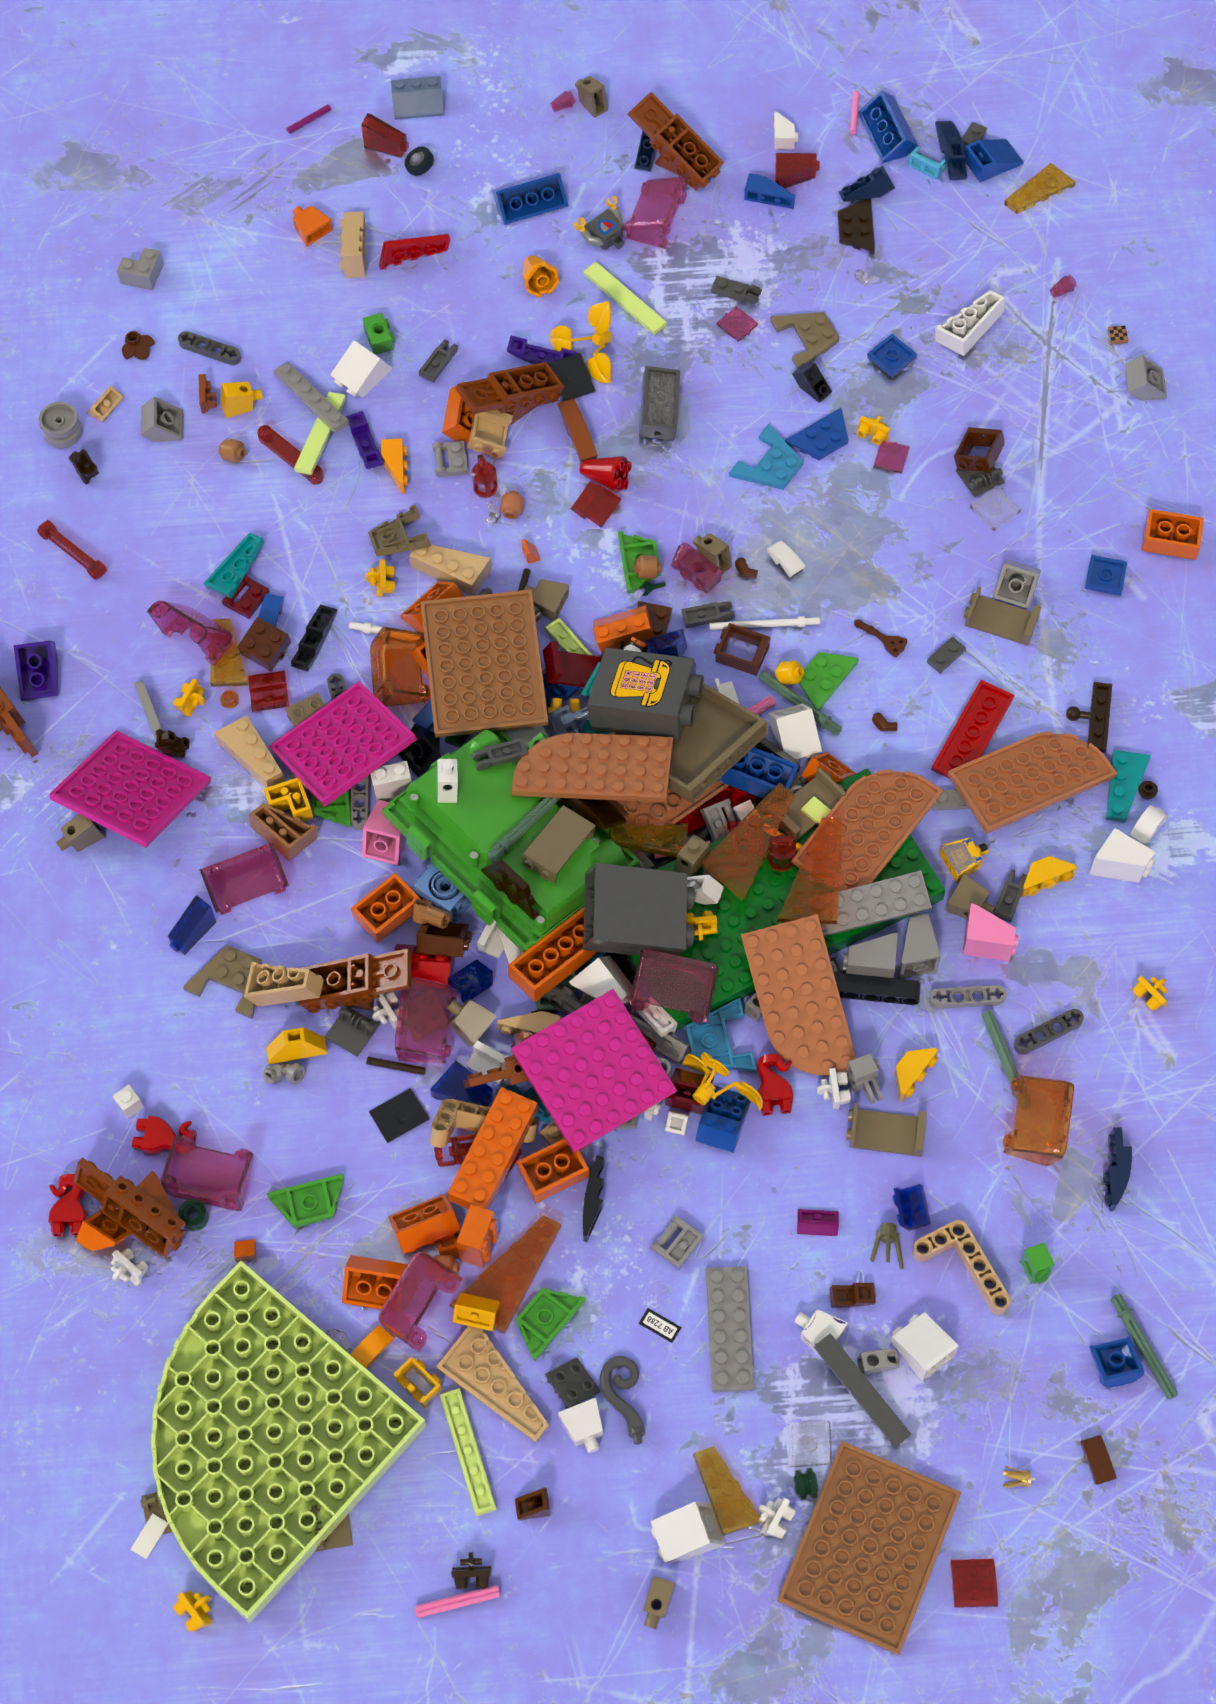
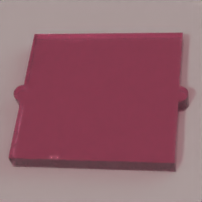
(737, 324)
(891, 457)

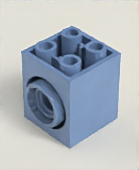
(441, 892)

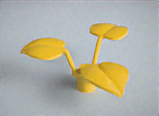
(600, 318)
(706, 1089)

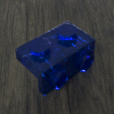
(471, 980)
(911, 1207)

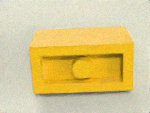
(475, 1311)

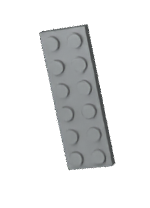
(879, 902)
(729, 1329)

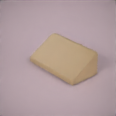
(105, 404)

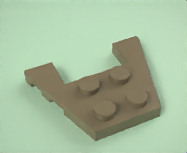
(813, 330)
(392, 538)
(229, 969)

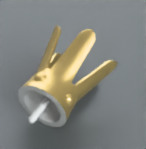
(1024, 1478)

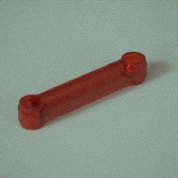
(286, 451)
(95, 569)

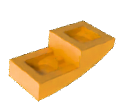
(371, 1346)

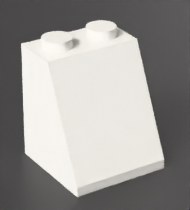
(359, 370)
(796, 731)
(390, 781)
(1123, 858)
(602, 977)
(924, 1345)
(687, 1532)

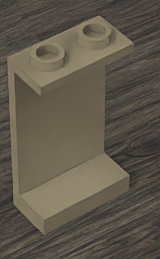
(1001, 618)
(824, 789)
(557, 843)
(886, 1131)

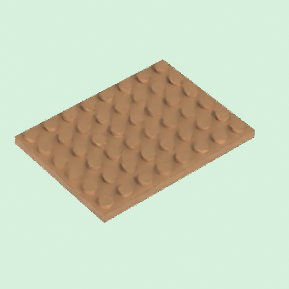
(484, 663)
(869, 1548)

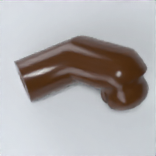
(744, 570)
(882, 724)

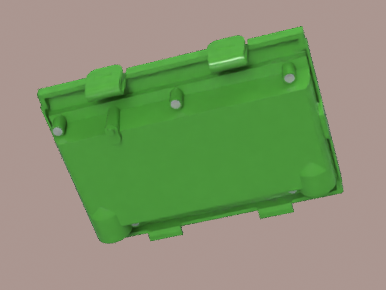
(465, 831)

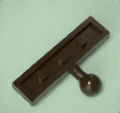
(1098, 715)

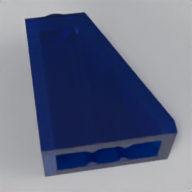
(669, 644)
(191, 926)
(452, 1087)

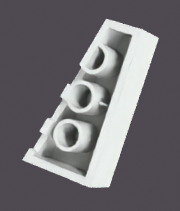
(971, 323)

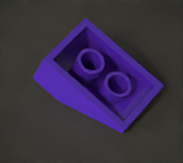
(37, 669)

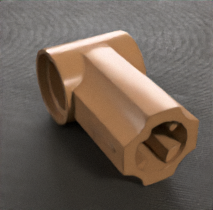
(426, 913)

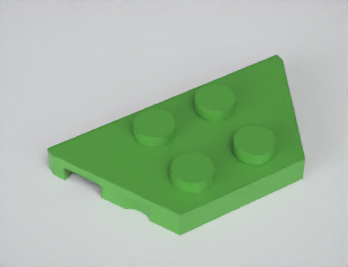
(630, 550)
(825, 675)
(336, 811)
(309, 1201)
(546, 1318)

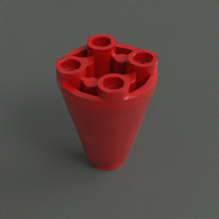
(608, 471)

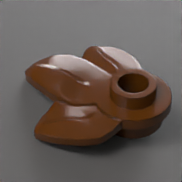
(138, 347)

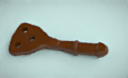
(886, 640)

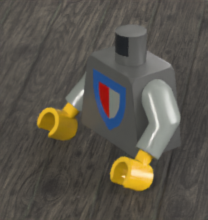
(605, 229)

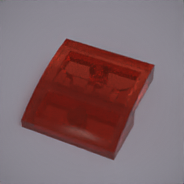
(595, 504)
(268, 691)
(974, 1583)

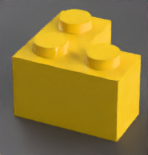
(290, 796)

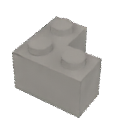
(142, 272)

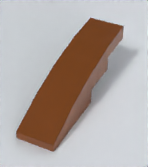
(577, 430)

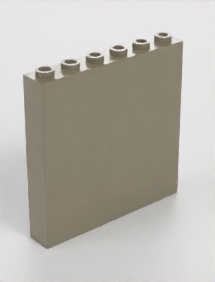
(714, 743)

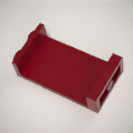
(568, 667)

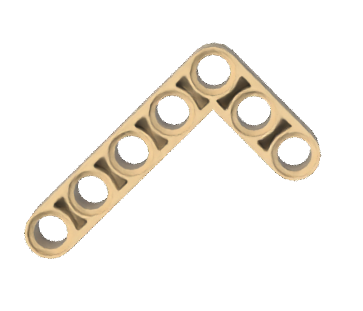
(466, 1116)
(968, 1259)

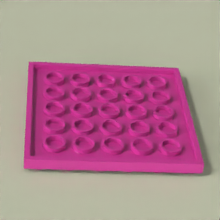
(342, 743)
(130, 788)
(593, 1070)

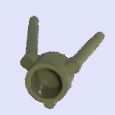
(888, 1235)

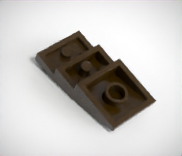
(596, 811)

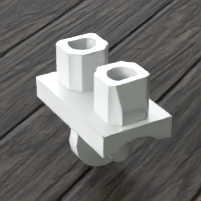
(386, 1002)
(835, 1079)
(125, 1269)
(772, 1514)

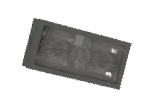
(659, 403)

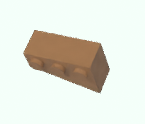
(287, 834)

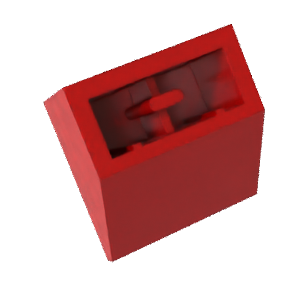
(432, 967)

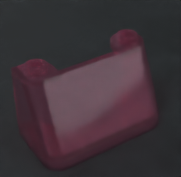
(656, 210)
(209, 635)
(244, 878)
(674, 984)
(424, 1022)
(207, 1174)
(413, 1296)

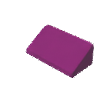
(817, 1222)

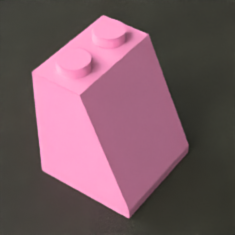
(381, 838)
(988, 935)

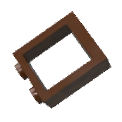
(974, 437)
(747, 636)
(446, 942)

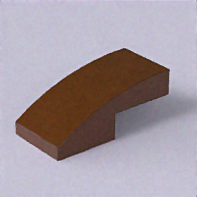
(852, 1295)
(1098, 1459)

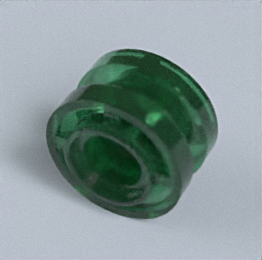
(198, 1222)
(806, 1484)

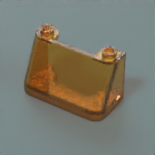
(394, 668)
(1040, 1119)

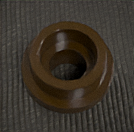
(1145, 793)

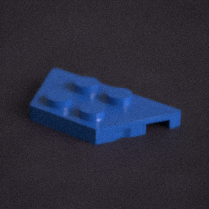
(822, 436)

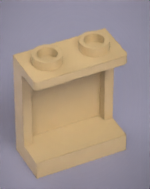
(490, 433)

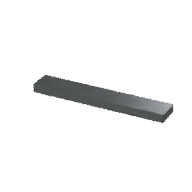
(862, 1390)

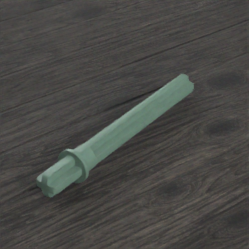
(785, 692)
(501, 847)
(1000, 1046)
(1144, 1346)

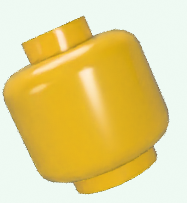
(789, 672)

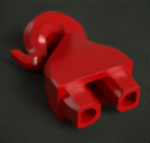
(774, 1088)
(158, 1135)
(68, 1209)

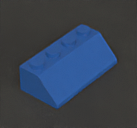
(887, 127)
(530, 197)
(760, 773)

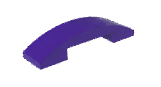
(534, 354)
(364, 441)

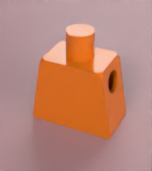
(311, 224)

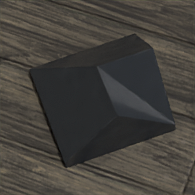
(422, 751)

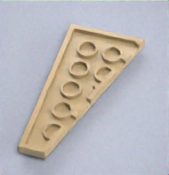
(486, 1376)

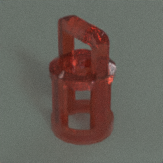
(484, 474)
(781, 848)
(456, 1150)

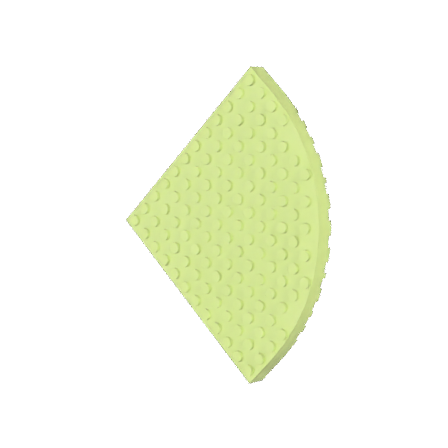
(256, 1430)

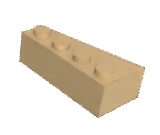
(353, 244)
(454, 566)
(248, 748)
(280, 985)

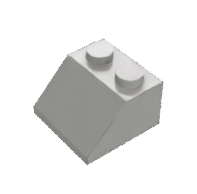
(1145, 379)
(161, 421)
(1017, 583)

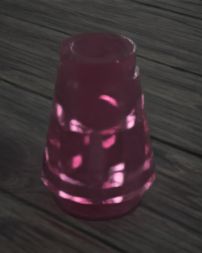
(563, 101)
(1064, 286)
(681, 553)

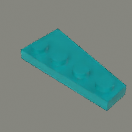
(233, 569)
(1123, 788)

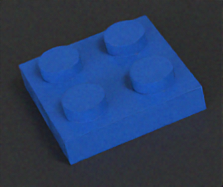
(892, 355)
(1106, 575)

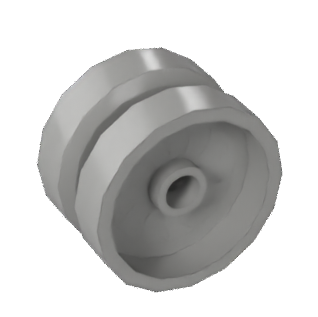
(60, 424)

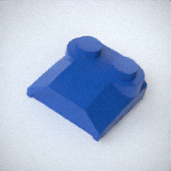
(1117, 1362)

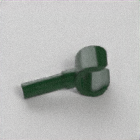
(650, 587)

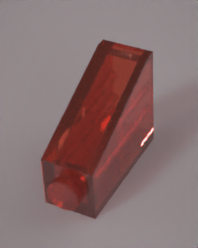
(383, 137)
(795, 168)

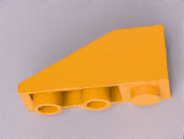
(393, 458)

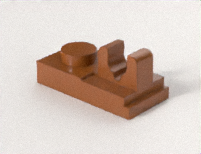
(205, 397)

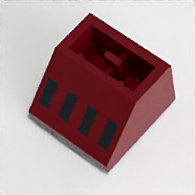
(686, 1084)

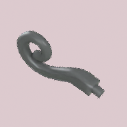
(633, 1419)

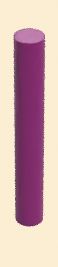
(308, 119)

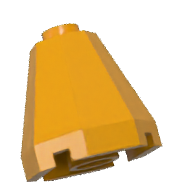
(539, 276)

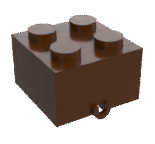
(264, 644)

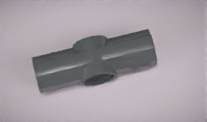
(563, 999)

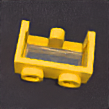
(418, 1381)

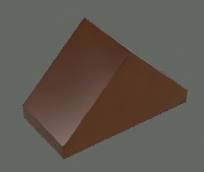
(533, 1505)

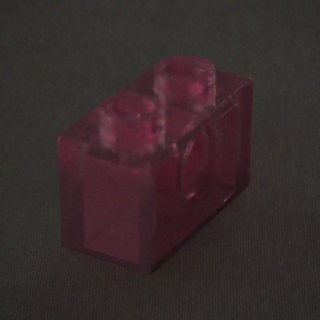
(709, 576)

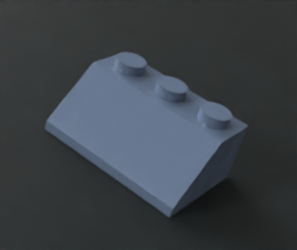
(417, 97)

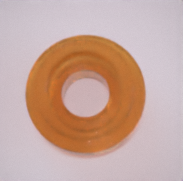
(229, 694)

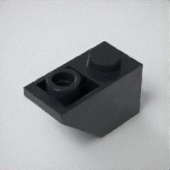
(812, 381)

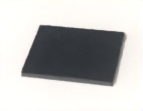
(574, 376)
(399, 1115)

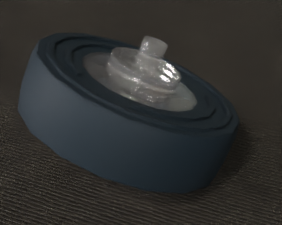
(419, 161)

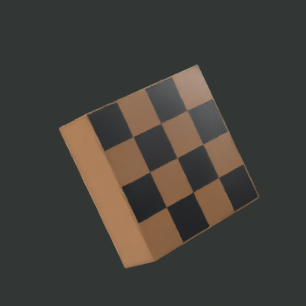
(1117, 334)

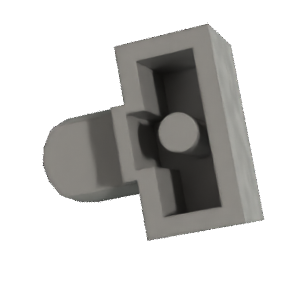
(863, 1075)

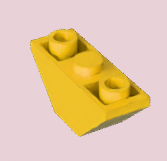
(1046, 874)
(295, 1045)
(913, 1069)

